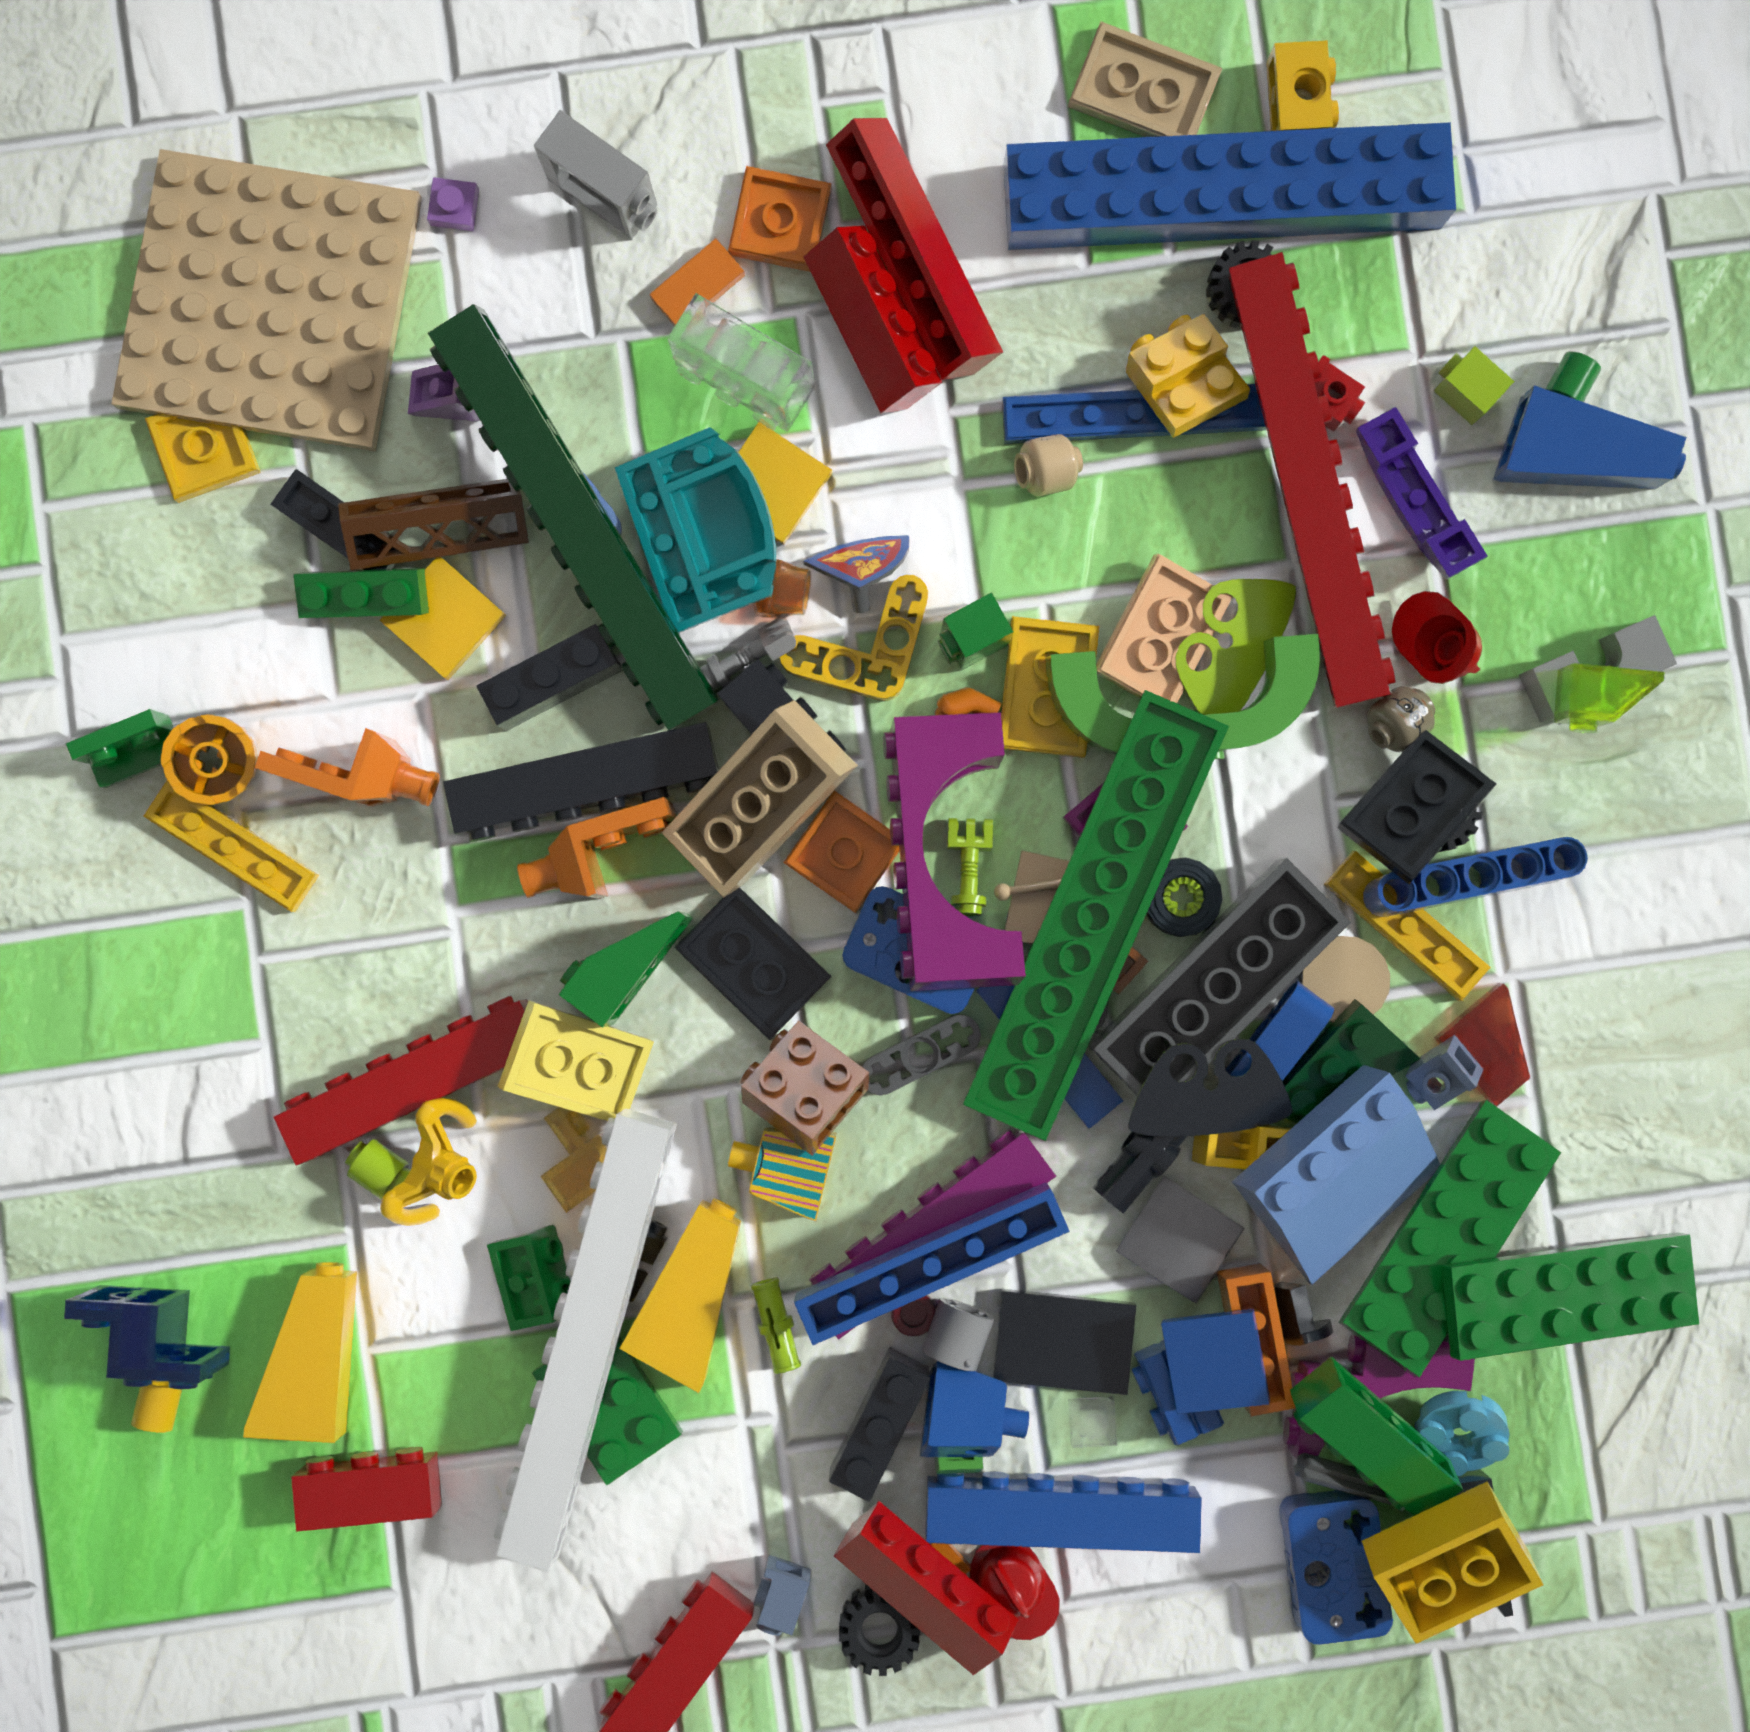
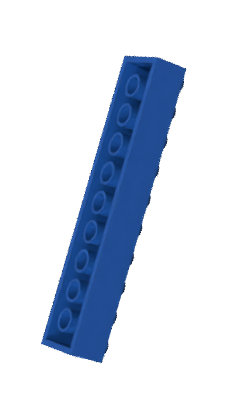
(1229, 186)

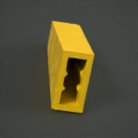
(684, 1308)
(310, 1365)

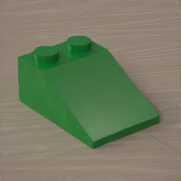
(613, 976)

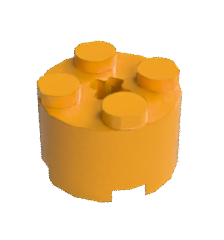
(186, 770)

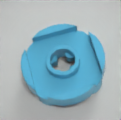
(1485, 1420)

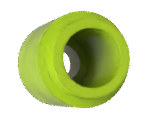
(376, 1167)

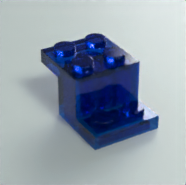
(147, 1335)

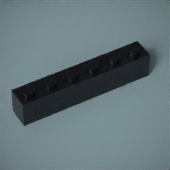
(580, 781)

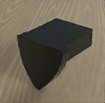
(1297, 1317)

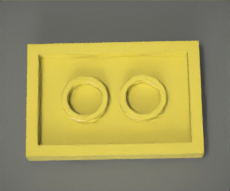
(574, 1062)

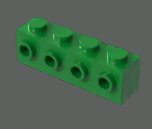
(1373, 1439)

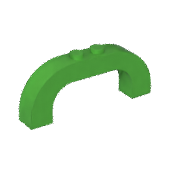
(1287, 688)

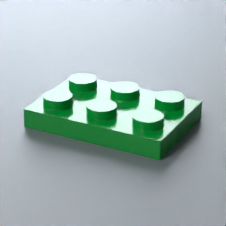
(630, 1419)

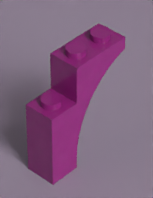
(1383, 1379)

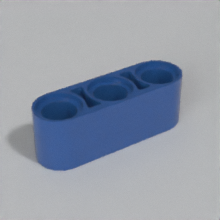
(1286, 1030)

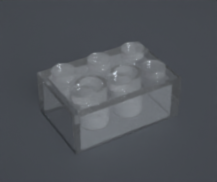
(741, 364)

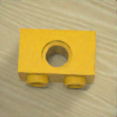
(1304, 67)

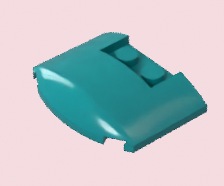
(701, 527)

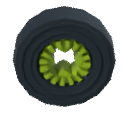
(1197, 914)

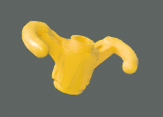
(434, 1166)

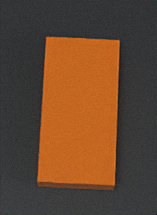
(707, 274)

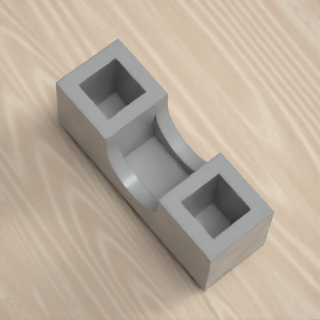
(1634, 647)

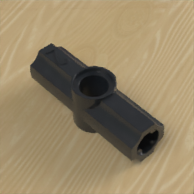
(1136, 1166)

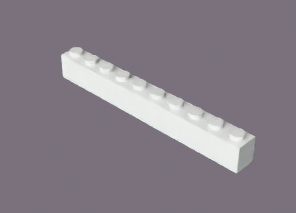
(585, 1338)

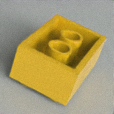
(1451, 1563)

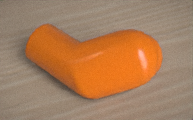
(966, 701)

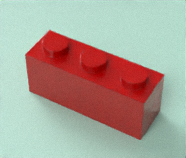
(366, 1489)

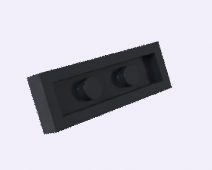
(319, 514)

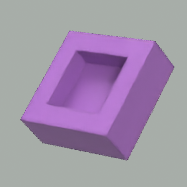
(453, 204)

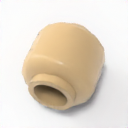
(1048, 465)

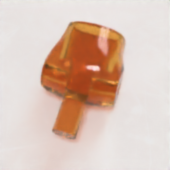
(789, 593)

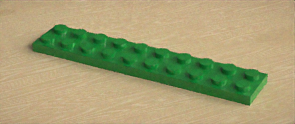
(1095, 914)

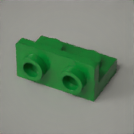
(123, 747)
(530, 1276)

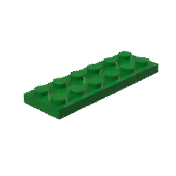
(1456, 1219)
(1569, 1295)

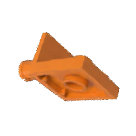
(376, 777)
(572, 855)

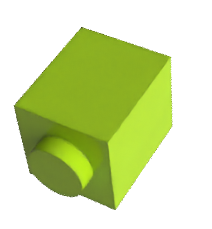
(1472, 384)

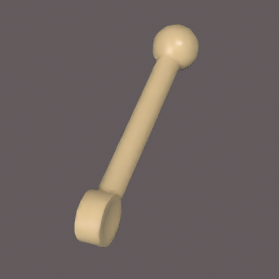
(1003, 891)

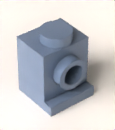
(1451, 1064)
(782, 1596)

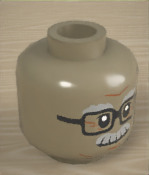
(1400, 718)

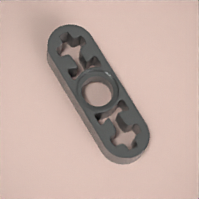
(937, 1062)

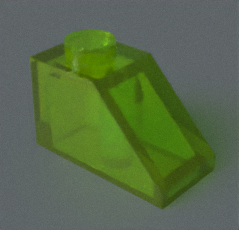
(1599, 694)

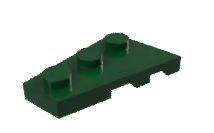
(1340, 1051)

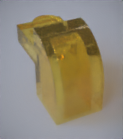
(572, 1176)

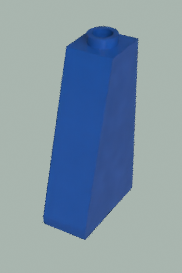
(1584, 445)

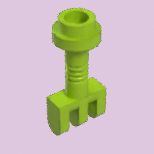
(968, 900)

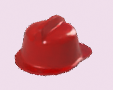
(1436, 637)
(1020, 1585)

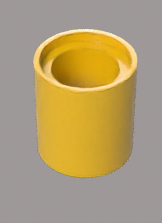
(156, 1407)

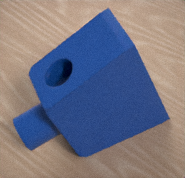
(967, 1414)

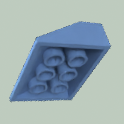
(1340, 1171)

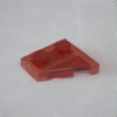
(1493, 1039)

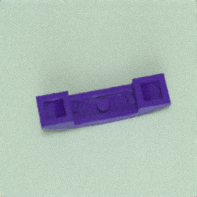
(1415, 496)

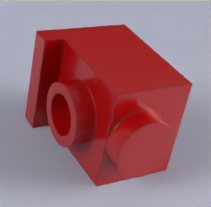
(1343, 408)

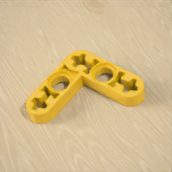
(880, 657)

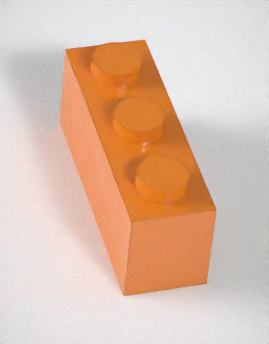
(1253, 1289)

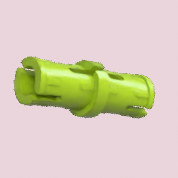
(776, 1325)

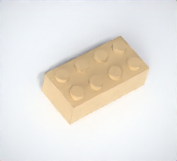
(759, 798)

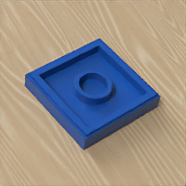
(1215, 1361)

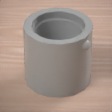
(957, 1334)

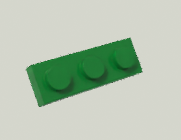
(361, 593)

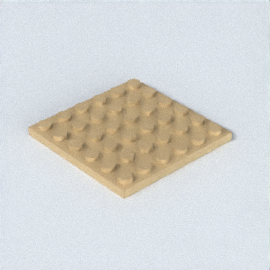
(267, 300)

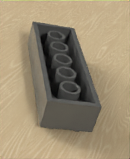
(1223, 976)

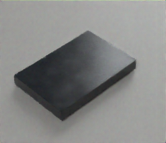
(1416, 806)
(753, 962)
(1064, 1341)

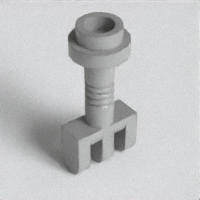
(775, 640)

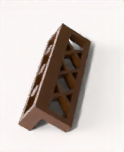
(428, 508)

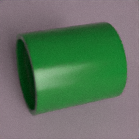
(1574, 376)

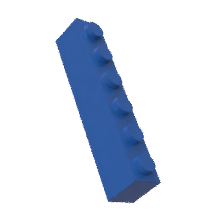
(930, 1263)
(1063, 1512)

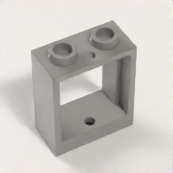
(596, 175)

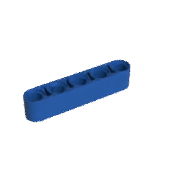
(1495, 875)

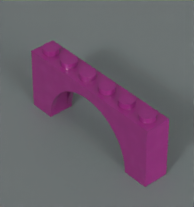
(942, 943)

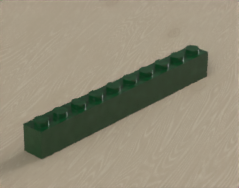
(572, 515)

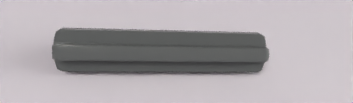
(1336, 1476)

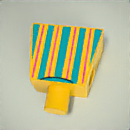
(785, 1171)

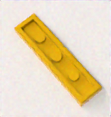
(232, 847)
(1413, 933)

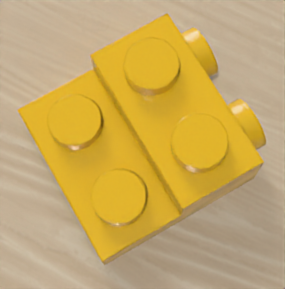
(1185, 374)

